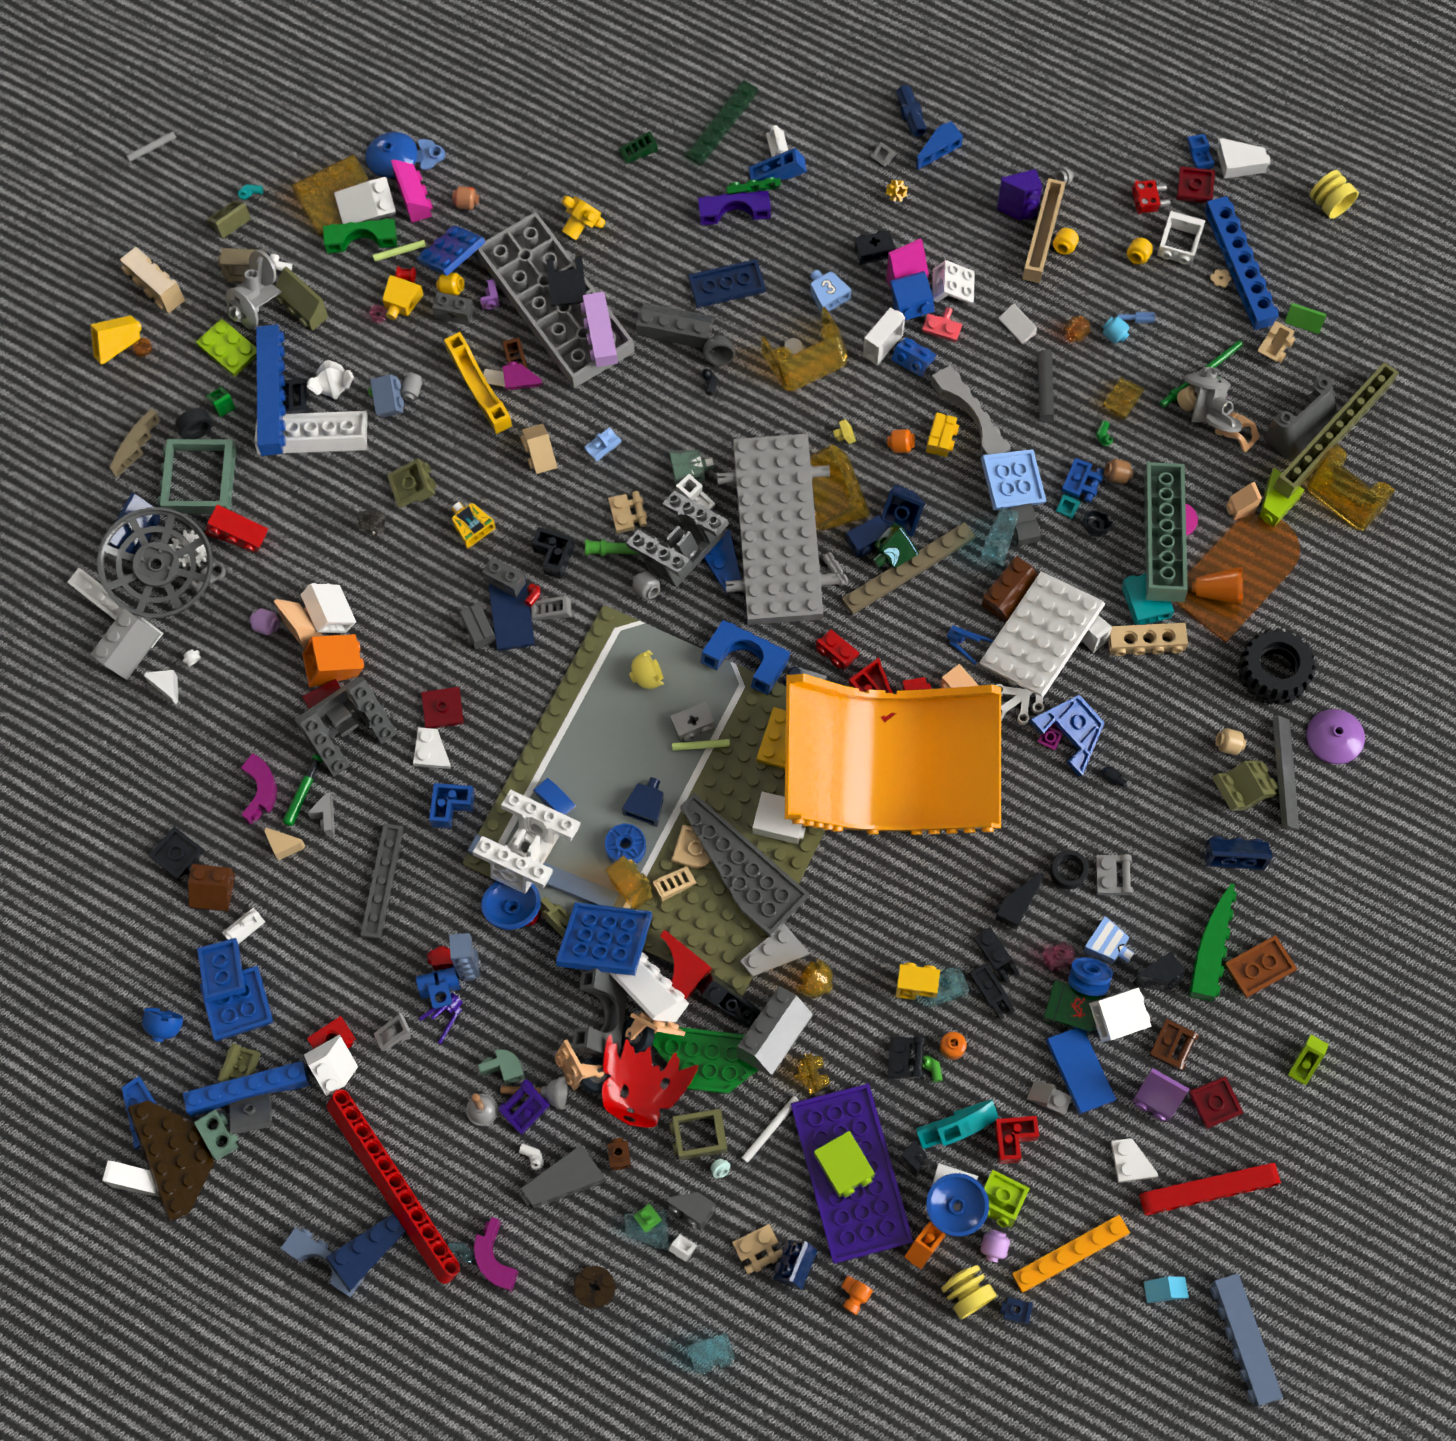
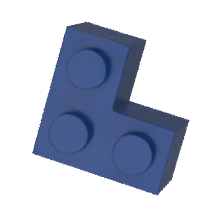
(447, 799)

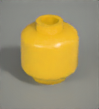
(1065, 241)
(1139, 251)
(450, 284)

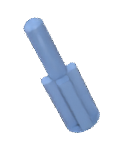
(1139, 317)

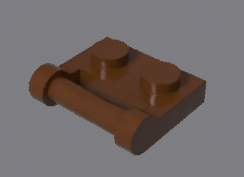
(1167, 1042)

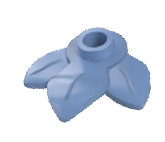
(427, 156)

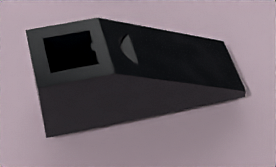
(728, 999)

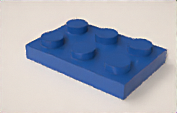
(221, 970)

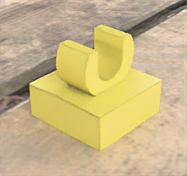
(845, 433)

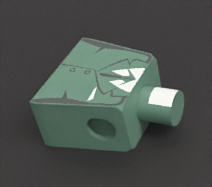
(689, 462)

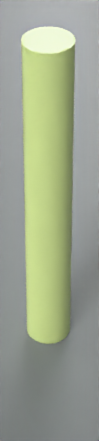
(399, 250)
(701, 744)

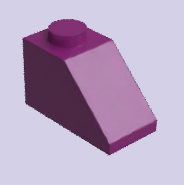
(519, 377)

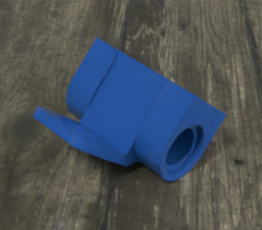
(437, 983)

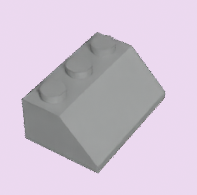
(125, 644)

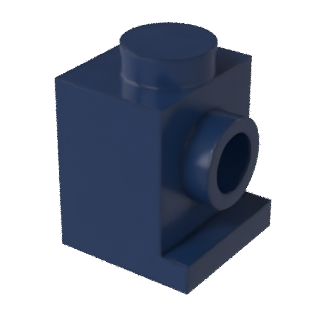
(1021, 1318)

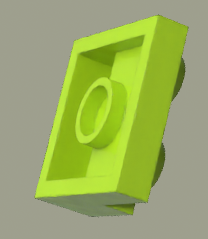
(1005, 1198)

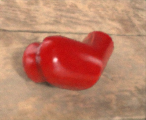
(533, 596)

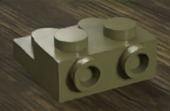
(412, 483)

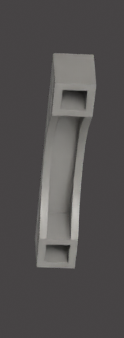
(950, 387)

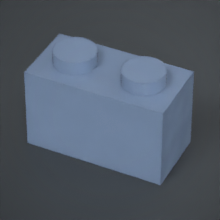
(387, 395)

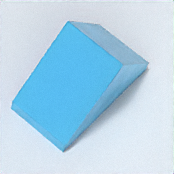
(1166, 1289)

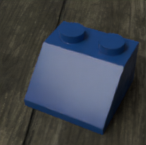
(912, 295)

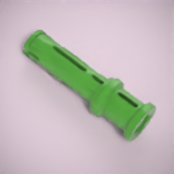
(603, 547)

